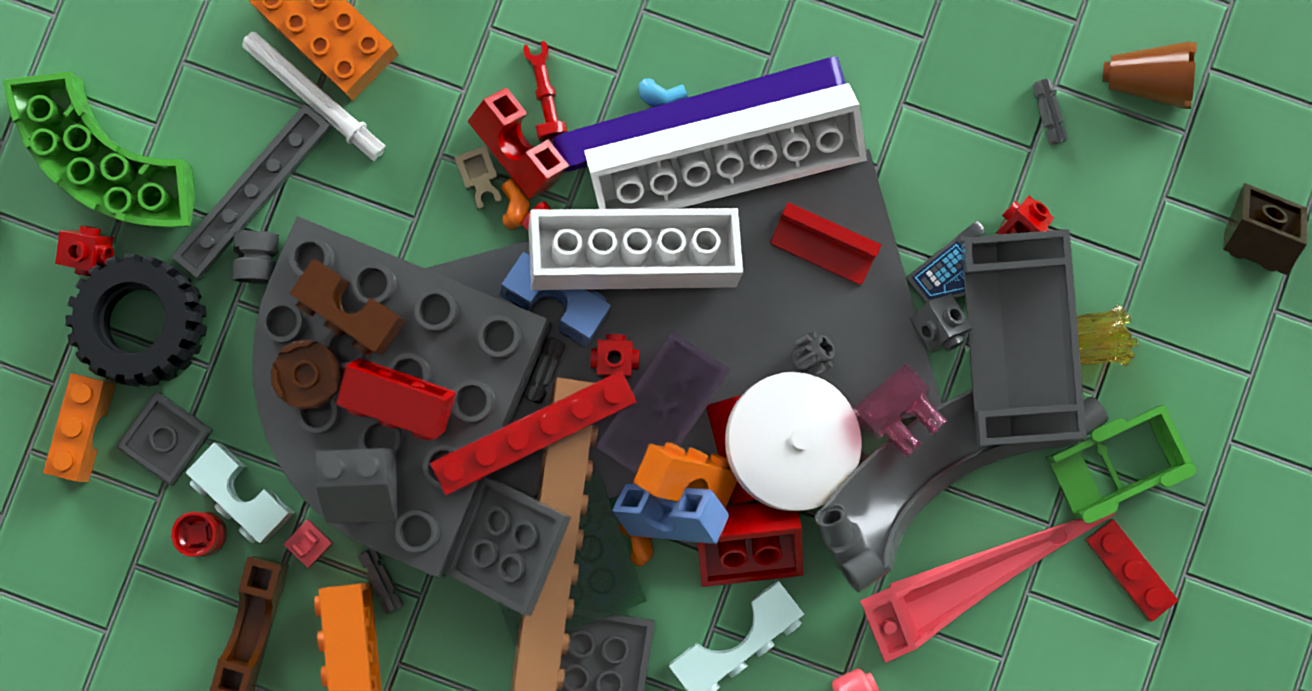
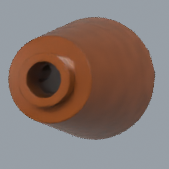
(1155, 73)

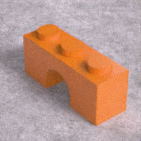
(71, 448)
(670, 470)

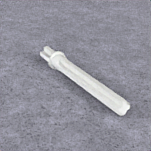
(314, 96)

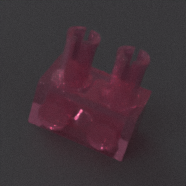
(891, 401)

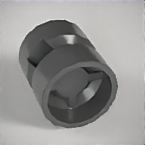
(255, 256)

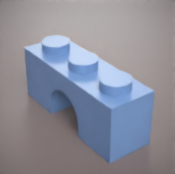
(583, 309)
(693, 518)

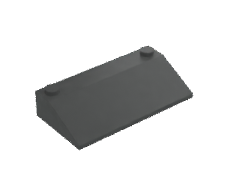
(1023, 337)

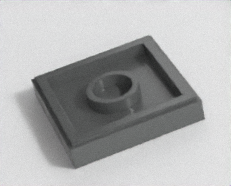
(164, 438)

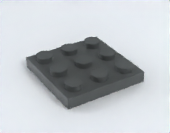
(507, 545)
(608, 655)

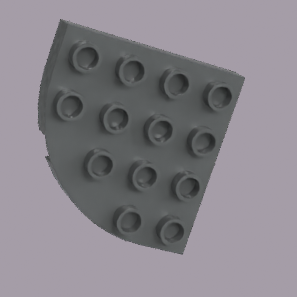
(449, 339)

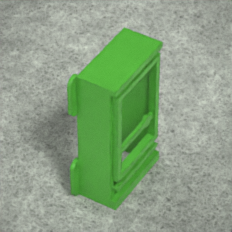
(1079, 485)

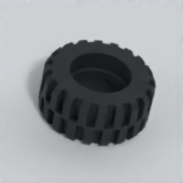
(96, 303)

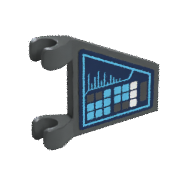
(944, 270)

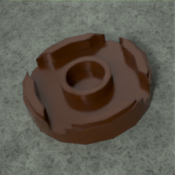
(306, 374)

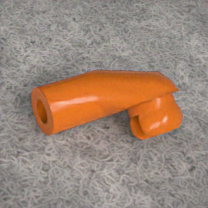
(518, 205)
(641, 548)

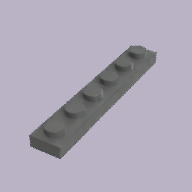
(251, 191)

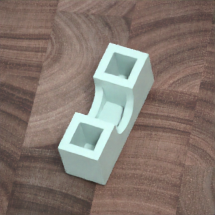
(216, 476)

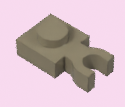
(477, 173)

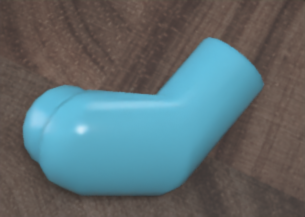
(656, 95)

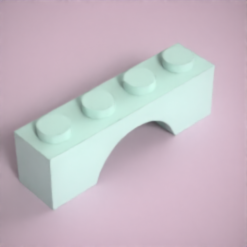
(772, 613)

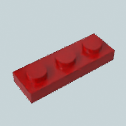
(1131, 570)

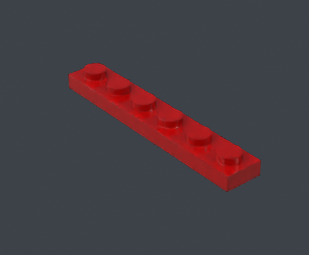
(533, 432)

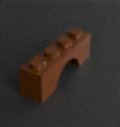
(258, 603)

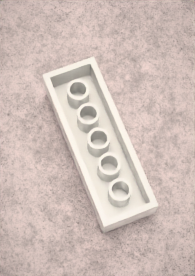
(634, 248)

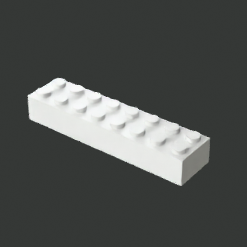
(730, 152)

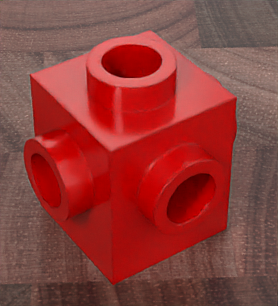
(1025, 217)
(83, 249)
(614, 342)

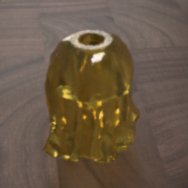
(1105, 337)

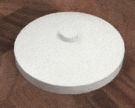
(792, 441)

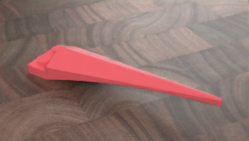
(928, 601)

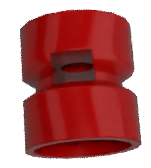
(198, 534)

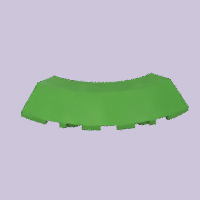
(87, 163)

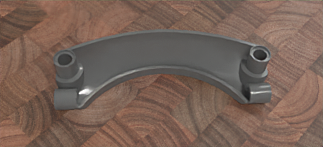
(887, 491)

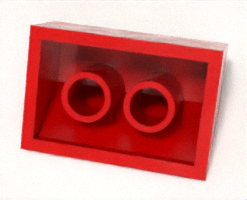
(753, 547)

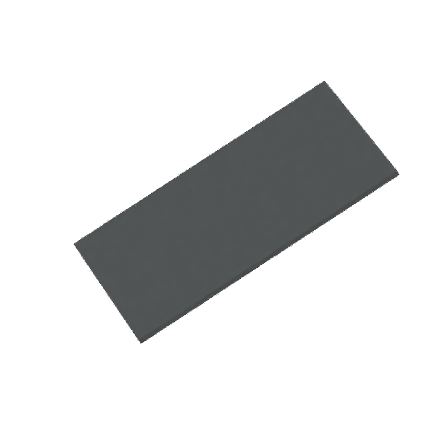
(744, 325)

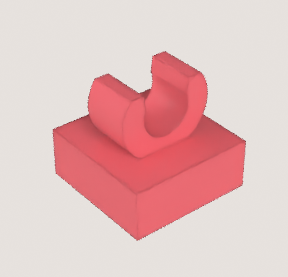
(308, 543)

